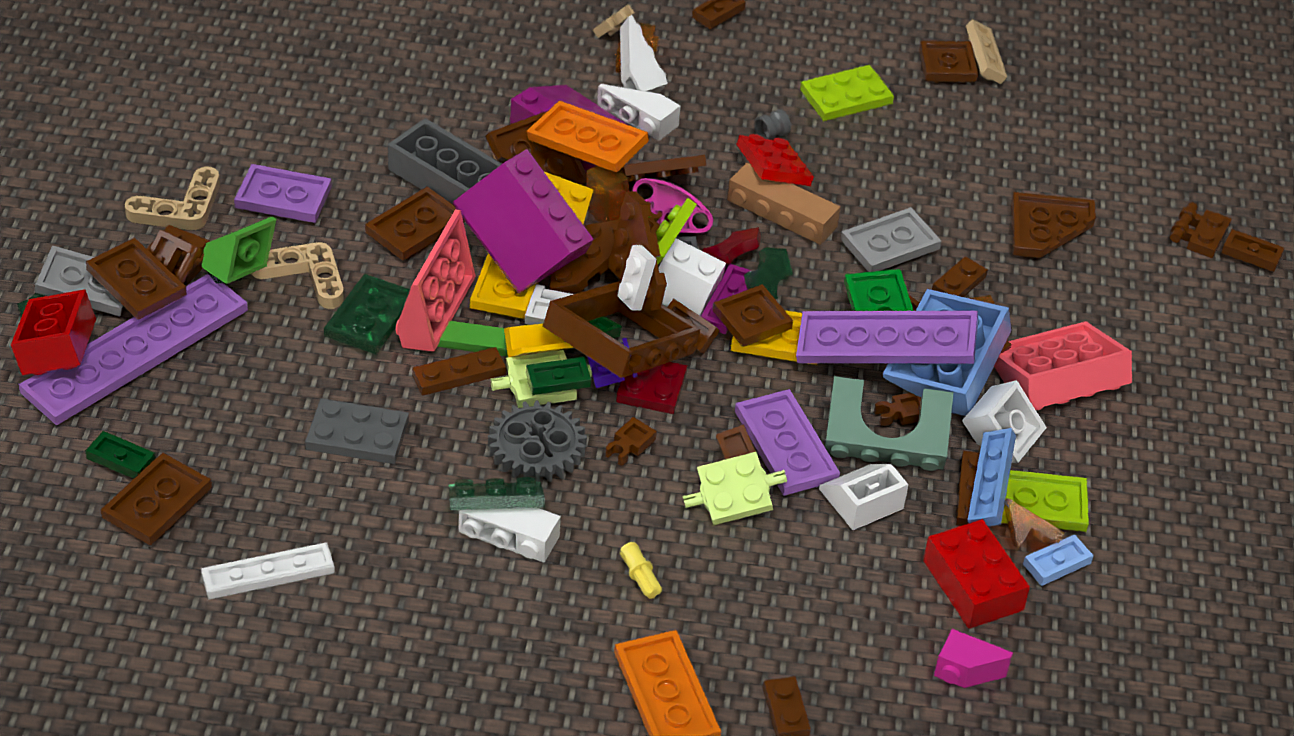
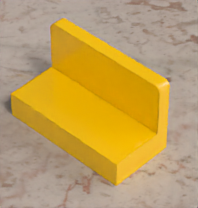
(532, 340)

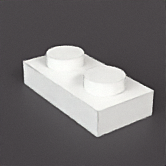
(636, 277)

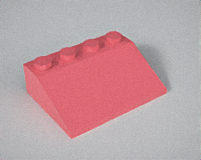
(437, 289)
(1065, 364)

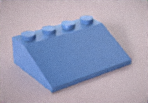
(962, 379)

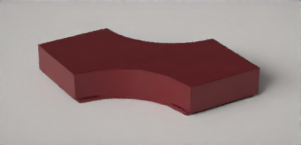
(735, 245)

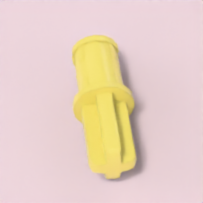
(640, 570)

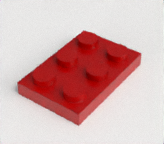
(774, 160)

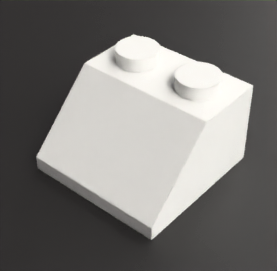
(690, 276)
(1005, 408)

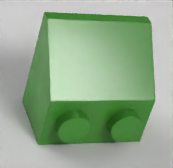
(240, 251)

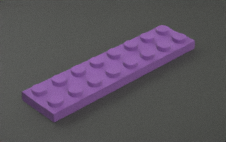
(133, 349)

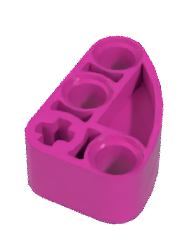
(666, 196)

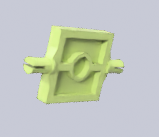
(518, 381)
(734, 488)

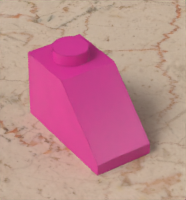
(971, 661)

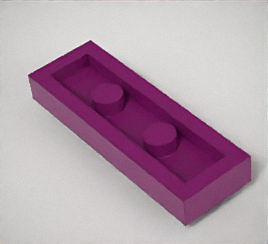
(730, 284)

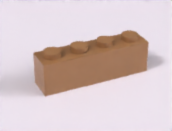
(784, 204)

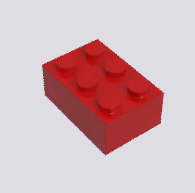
(53, 332)
(976, 573)

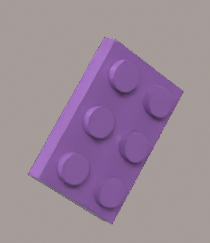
(283, 193)

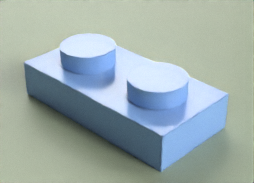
(1058, 560)

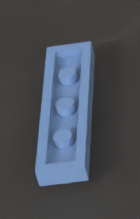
(992, 477)

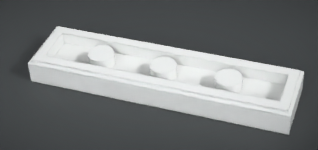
(267, 570)

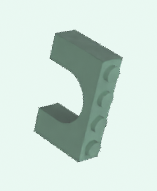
(851, 437)

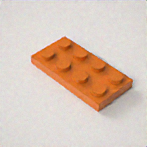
(587, 136)
(666, 686)

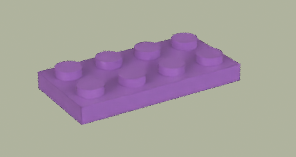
(787, 441)

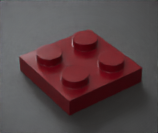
(654, 388)

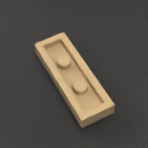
(986, 52)

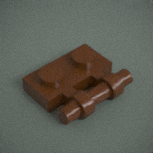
(1208, 232)

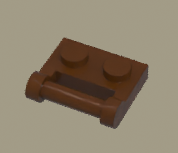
(168, 251)

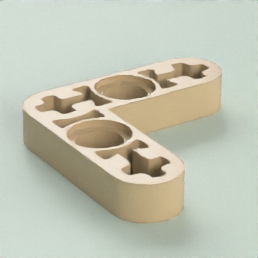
(139, 207)
(307, 262)

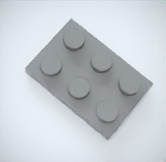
(890, 240)
(67, 272)

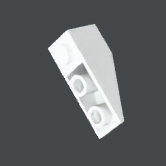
(638, 63)
(640, 109)
(521, 530)

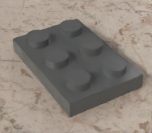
(357, 431)

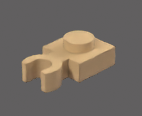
(612, 23)

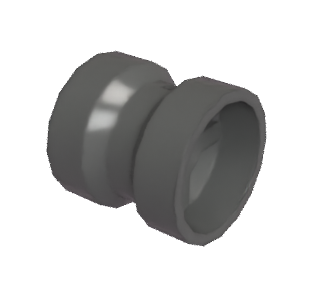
(774, 125)

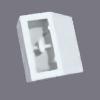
(866, 494)

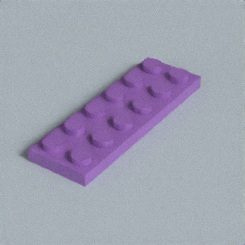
(888, 337)

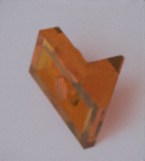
(1022, 520)

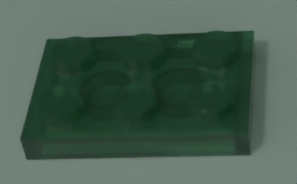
(368, 314)
(495, 494)

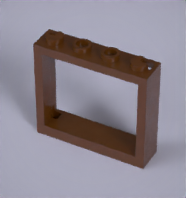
(569, 317)

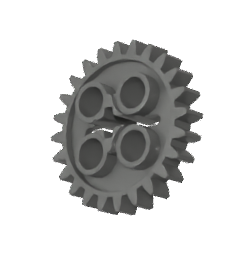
(537, 441)

